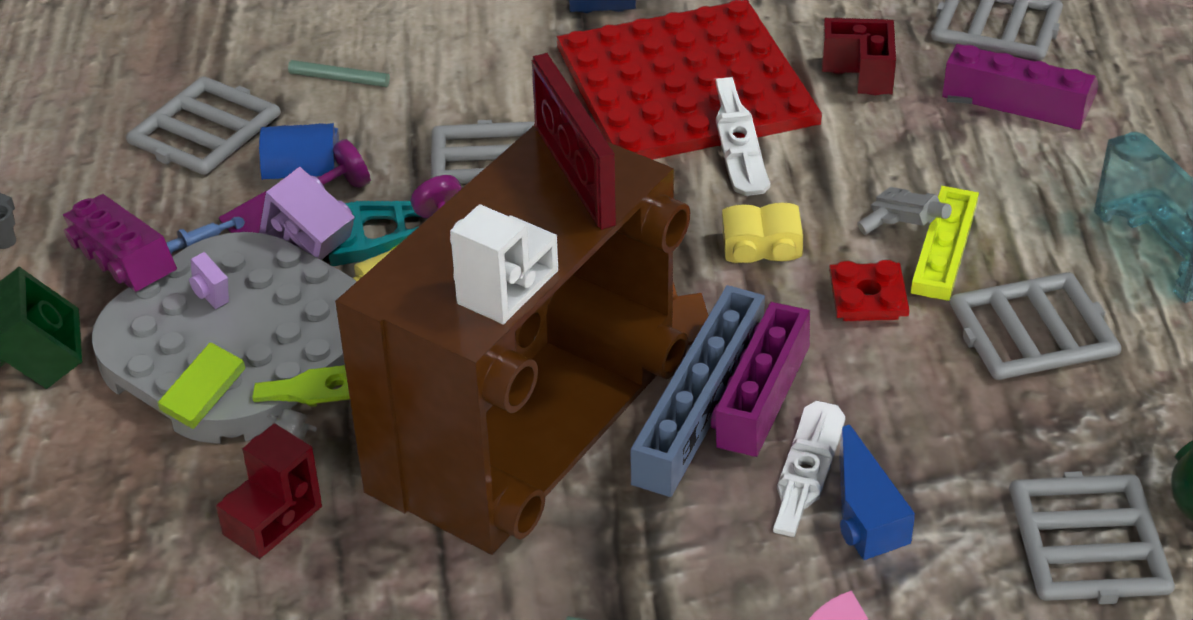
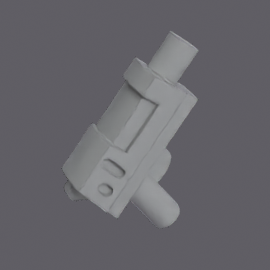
(903, 206)

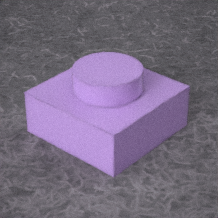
(209, 281)

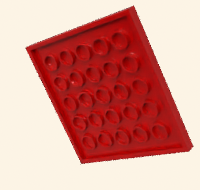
(657, 76)

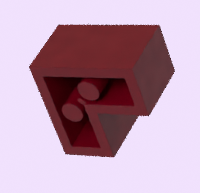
(863, 49)
(277, 495)

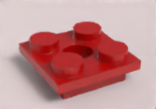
(879, 279)

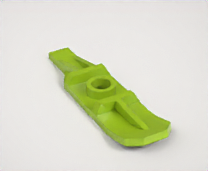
(307, 388)

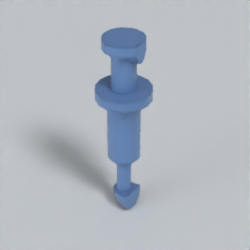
(188, 238)

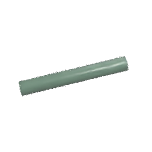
(339, 73)

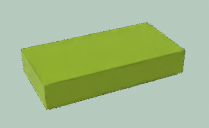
(201, 385)

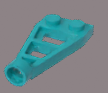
(358, 246)

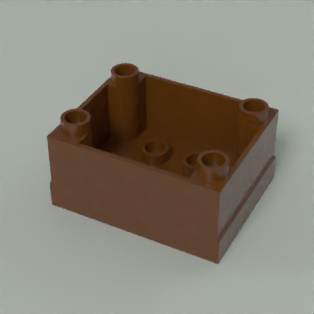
(489, 416)

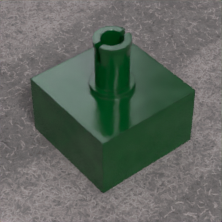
(37, 329)

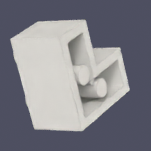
(500, 262)

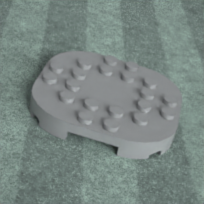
(275, 320)

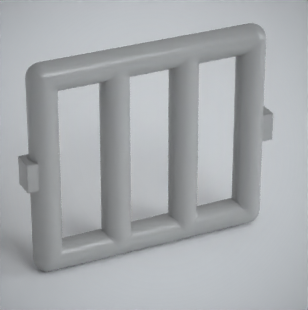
(1007, 42)
(187, 101)
(484, 129)
(1033, 359)
(1139, 515)

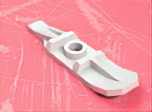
(740, 154)
(814, 446)

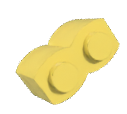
(762, 233)

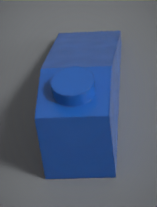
(871, 506)

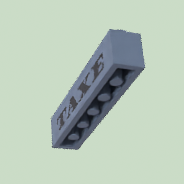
(687, 404)

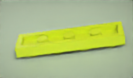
(945, 245)

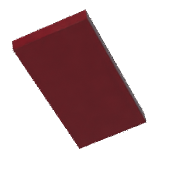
(574, 141)

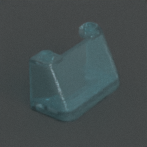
(1151, 189)

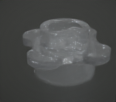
(292, 422)

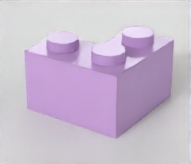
(306, 214)

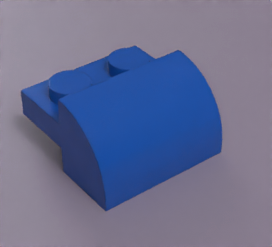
(295, 146)

